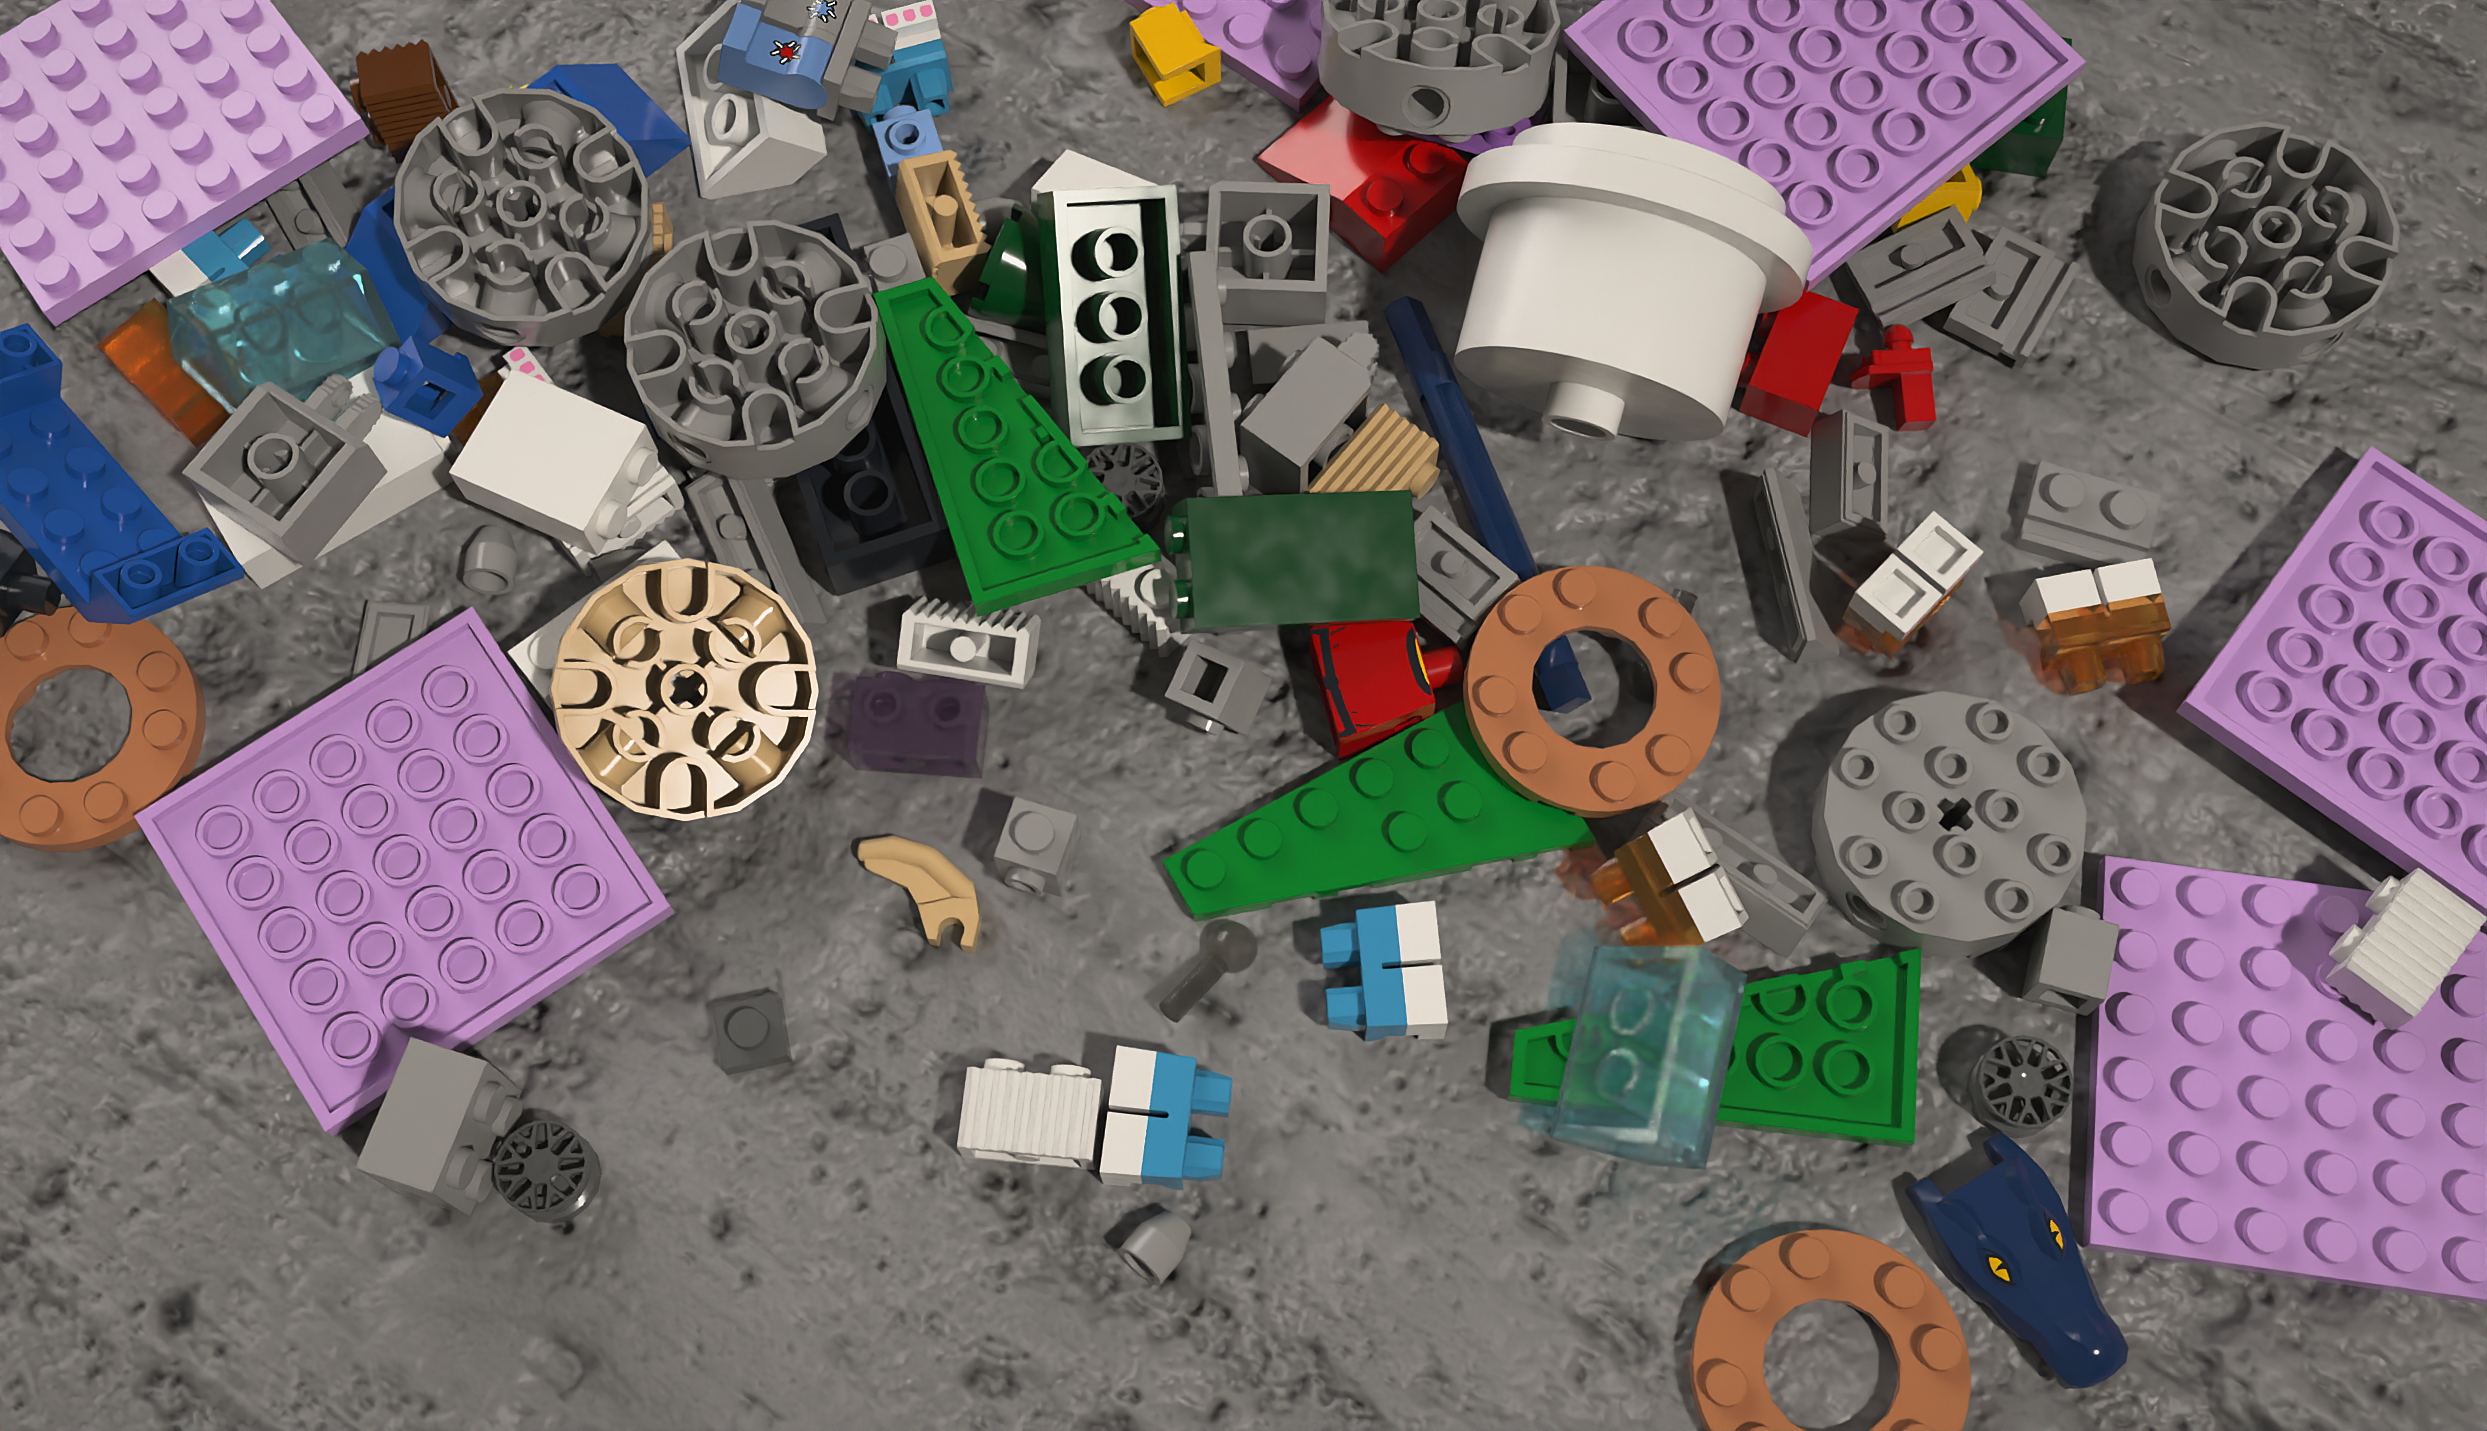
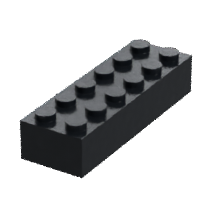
(875, 497)

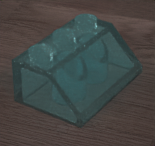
(281, 324)
(1650, 1054)

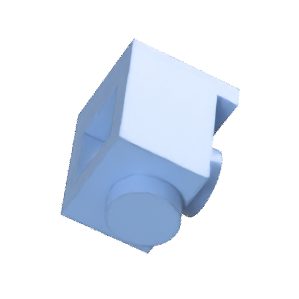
(904, 135)

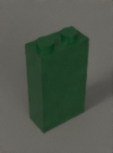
(1292, 561)

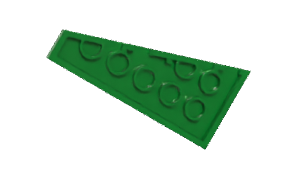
(1006, 476)
(1382, 819)
(1806, 1059)

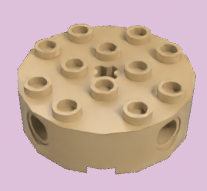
(751, 690)

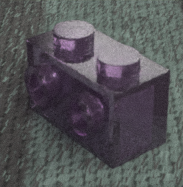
(919, 726)

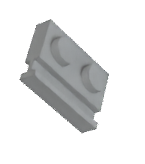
(1920, 269)
(2020, 303)
(2086, 518)
(1456, 578)

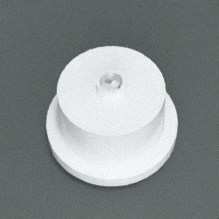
(1621, 278)

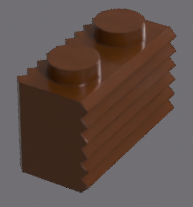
(401, 94)

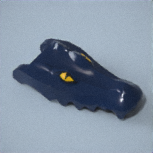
(2019, 1256)

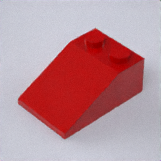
(1382, 185)

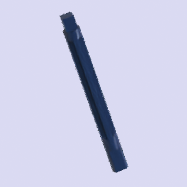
(1477, 481)

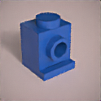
(415, 379)

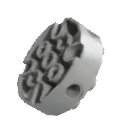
(1438, 62)
(468, 206)
(2265, 246)
(756, 349)
(1989, 778)

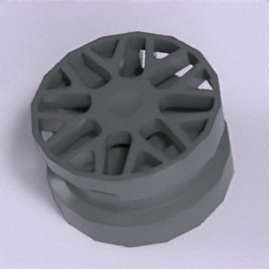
(1132, 477)
(2020, 1088)
(549, 1173)

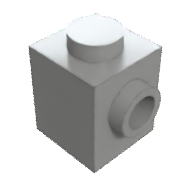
(1217, 689)
(1037, 847)
(2071, 960)

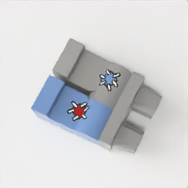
(807, 53)

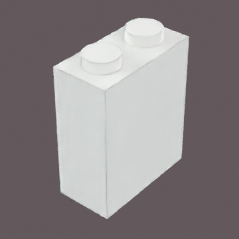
(556, 462)

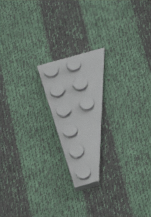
(1215, 411)

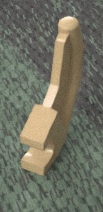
(935, 883)

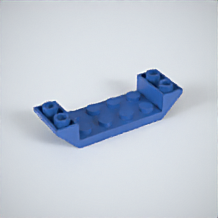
(603, 86)
(82, 509)

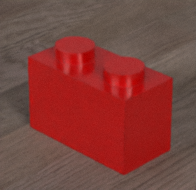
(1796, 362)

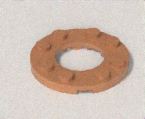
(159, 750)
(1551, 767)
(1839, 1268)

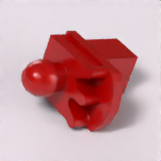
(1907, 373)

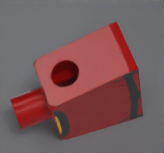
(1377, 680)

